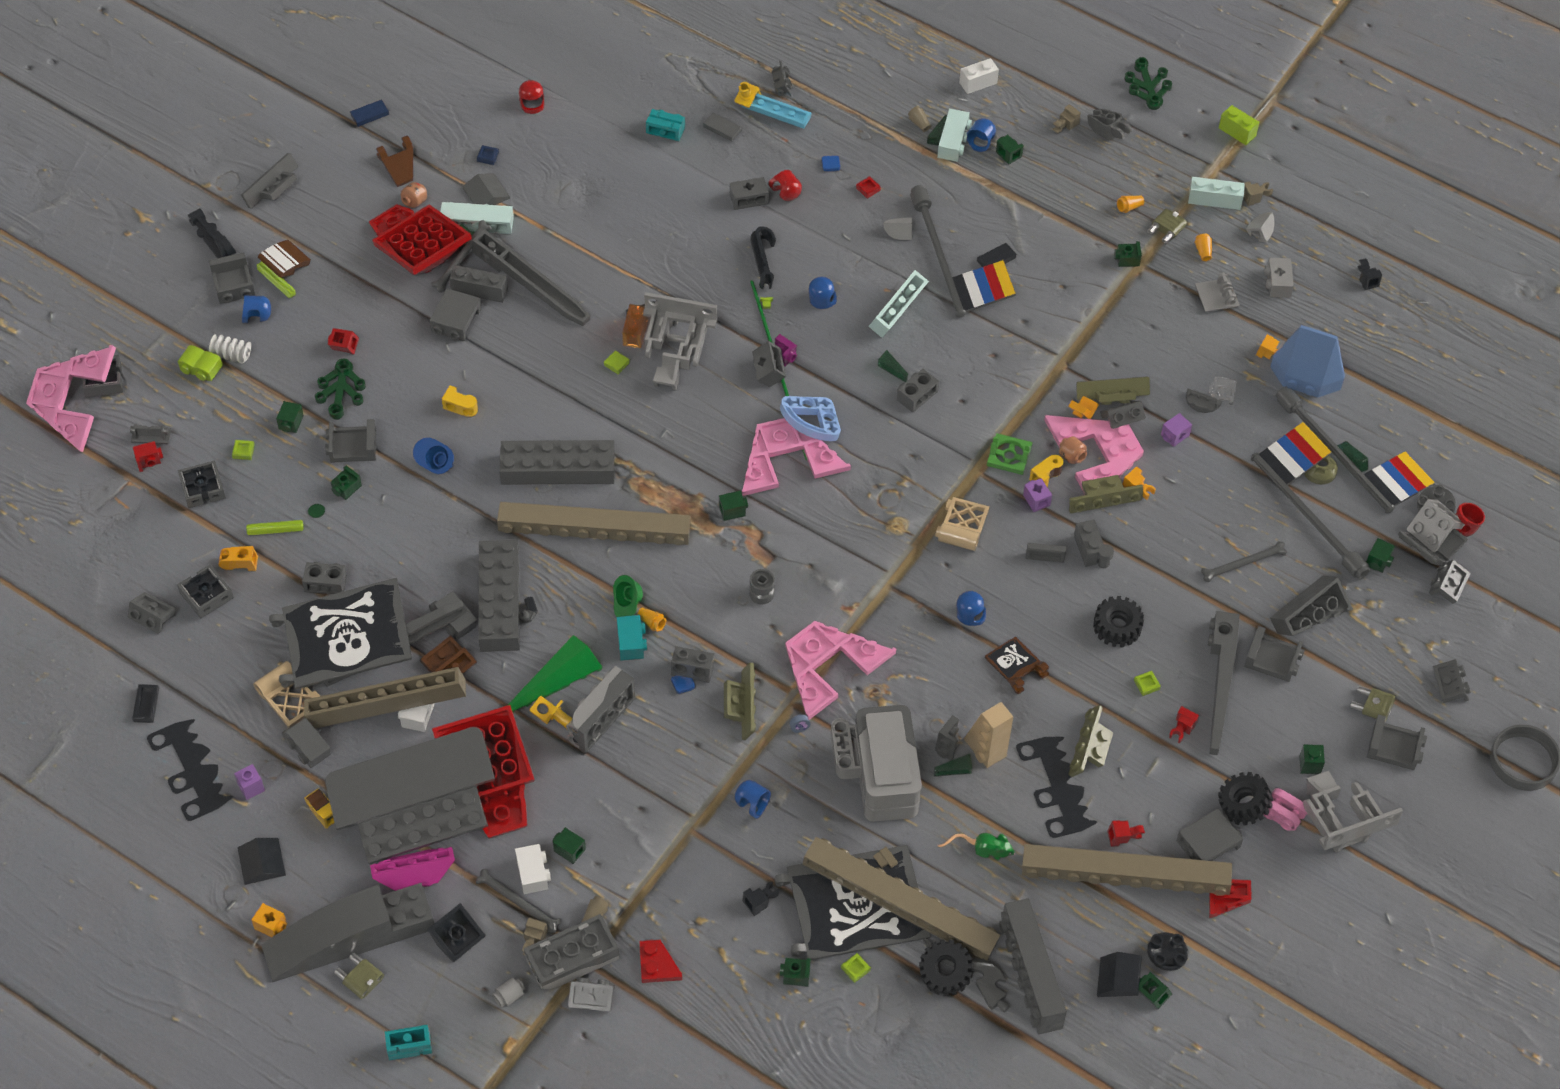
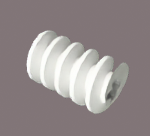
(230, 350)

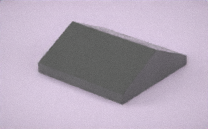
(485, 190)

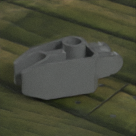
(1108, 124)

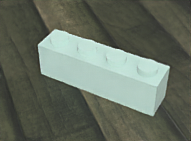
(498, 217)
(898, 304)

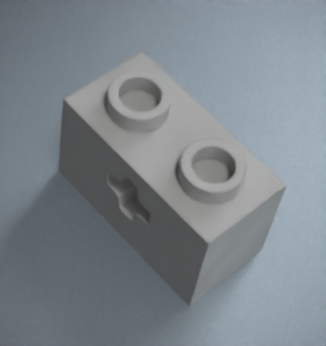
(1279, 277)

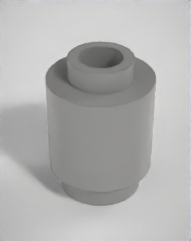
(508, 992)

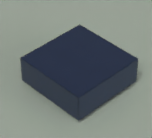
(487, 155)

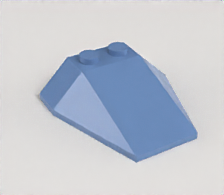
(1310, 362)

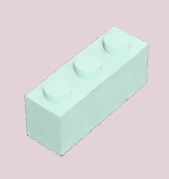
(954, 135)
(1216, 193)

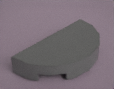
(1202, 402)

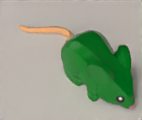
(987, 845)

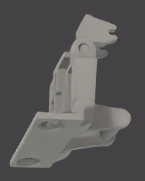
(658, 332)
(1320, 809)

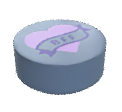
(799, 723)

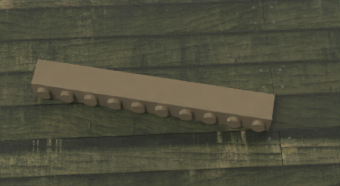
(594, 523)
(1127, 869)
(900, 898)

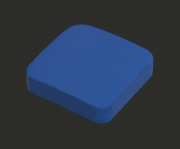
(830, 163)
(682, 684)

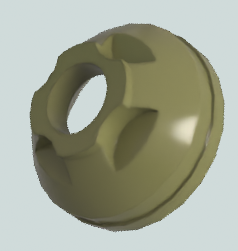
(1321, 474)

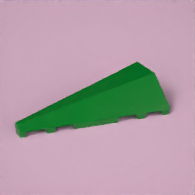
(569, 664)

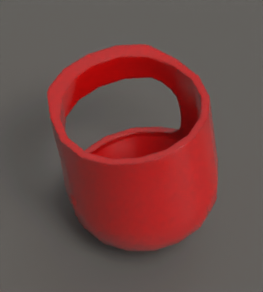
(531, 91)
(789, 187)
(1471, 516)

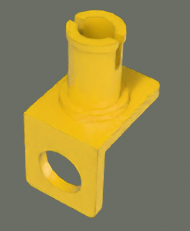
(746, 94)
(554, 712)

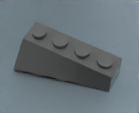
(1312, 607)

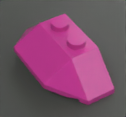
(413, 868)

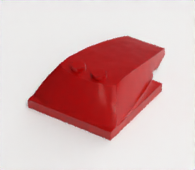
(417, 239)
(503, 797)

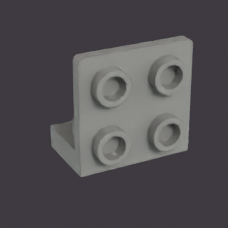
(1434, 524)

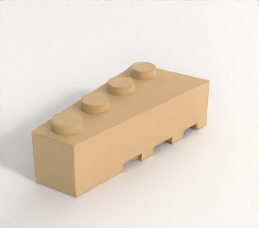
(991, 735)

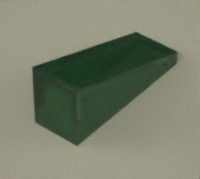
(935, 135)
(891, 365)
(1355, 456)
(955, 767)

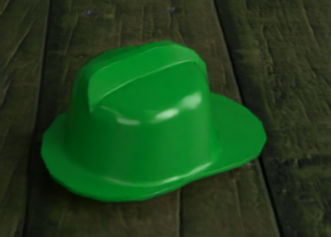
(626, 596)

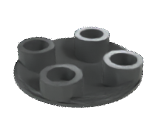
(1439, 493)

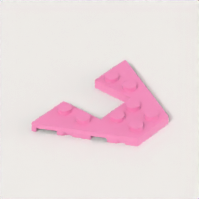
(51, 389)
(779, 438)
(1117, 444)
(817, 645)

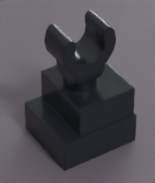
(1369, 277)
(758, 900)

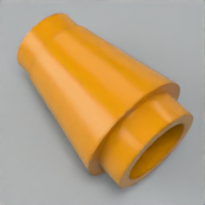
(1128, 203)
(1204, 246)
(654, 620)

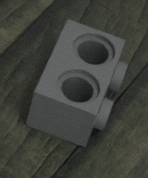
(917, 390)
(324, 580)
(692, 664)

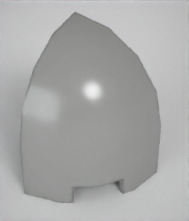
(1262, 226)
(899, 228)

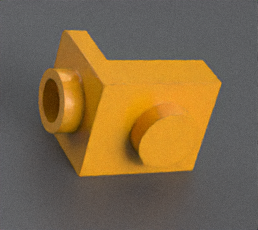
(1085, 408)

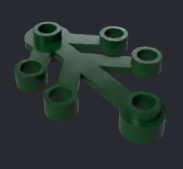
(1153, 99)
(340, 386)

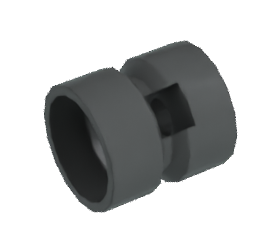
(762, 586)

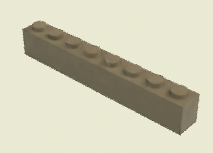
(385, 697)

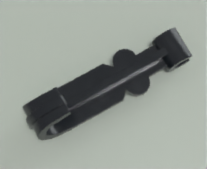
(208, 231)
(760, 256)

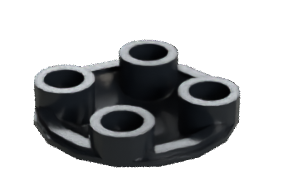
(1167, 951)

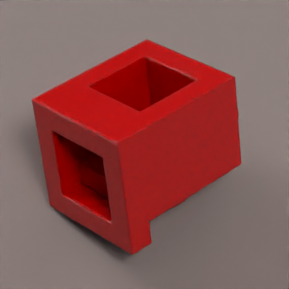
(343, 340)
(147, 455)

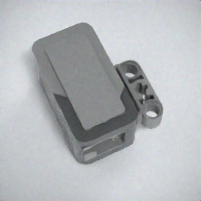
(882, 761)

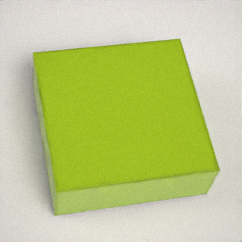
(616, 362)
(243, 450)
(1147, 683)
(855, 967)

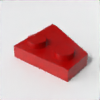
(1239, 896)

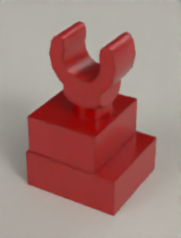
(1186, 723)
(1120, 832)

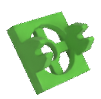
(1017, 468)

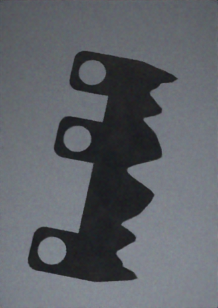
(196, 774)
(1062, 793)

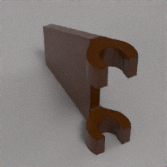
(400, 164)

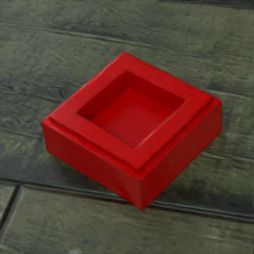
(868, 187)

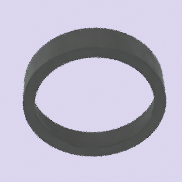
(1535, 734)

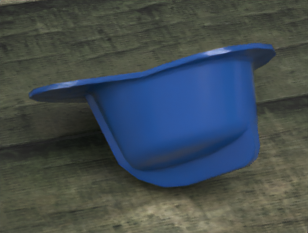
(433, 455)

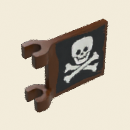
(1015, 661)

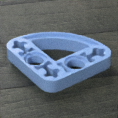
(821, 407)

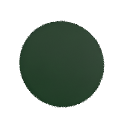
(316, 510)

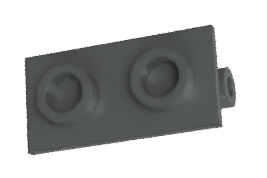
(784, 83)
(146, 434)

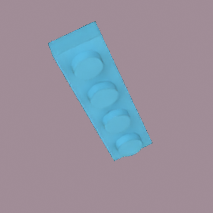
(780, 111)

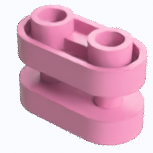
(1286, 810)

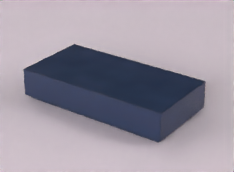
(369, 113)

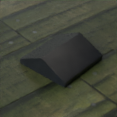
(261, 860)
(456, 933)
(1119, 975)

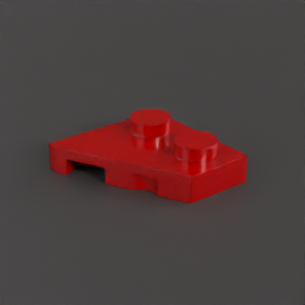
(657, 963)

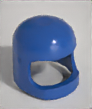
(983, 129)
(820, 293)
(256, 306)
(968, 606)
(752, 793)

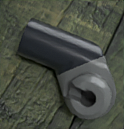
(530, 612)

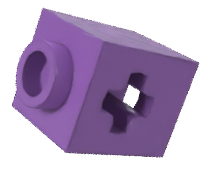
(1176, 430)
(1037, 494)
(249, 781)

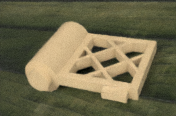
(960, 533)
(270, 687)

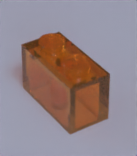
(634, 326)

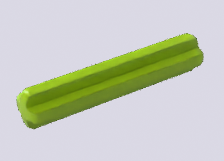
(279, 282)
(275, 527)

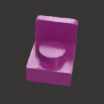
(788, 349)

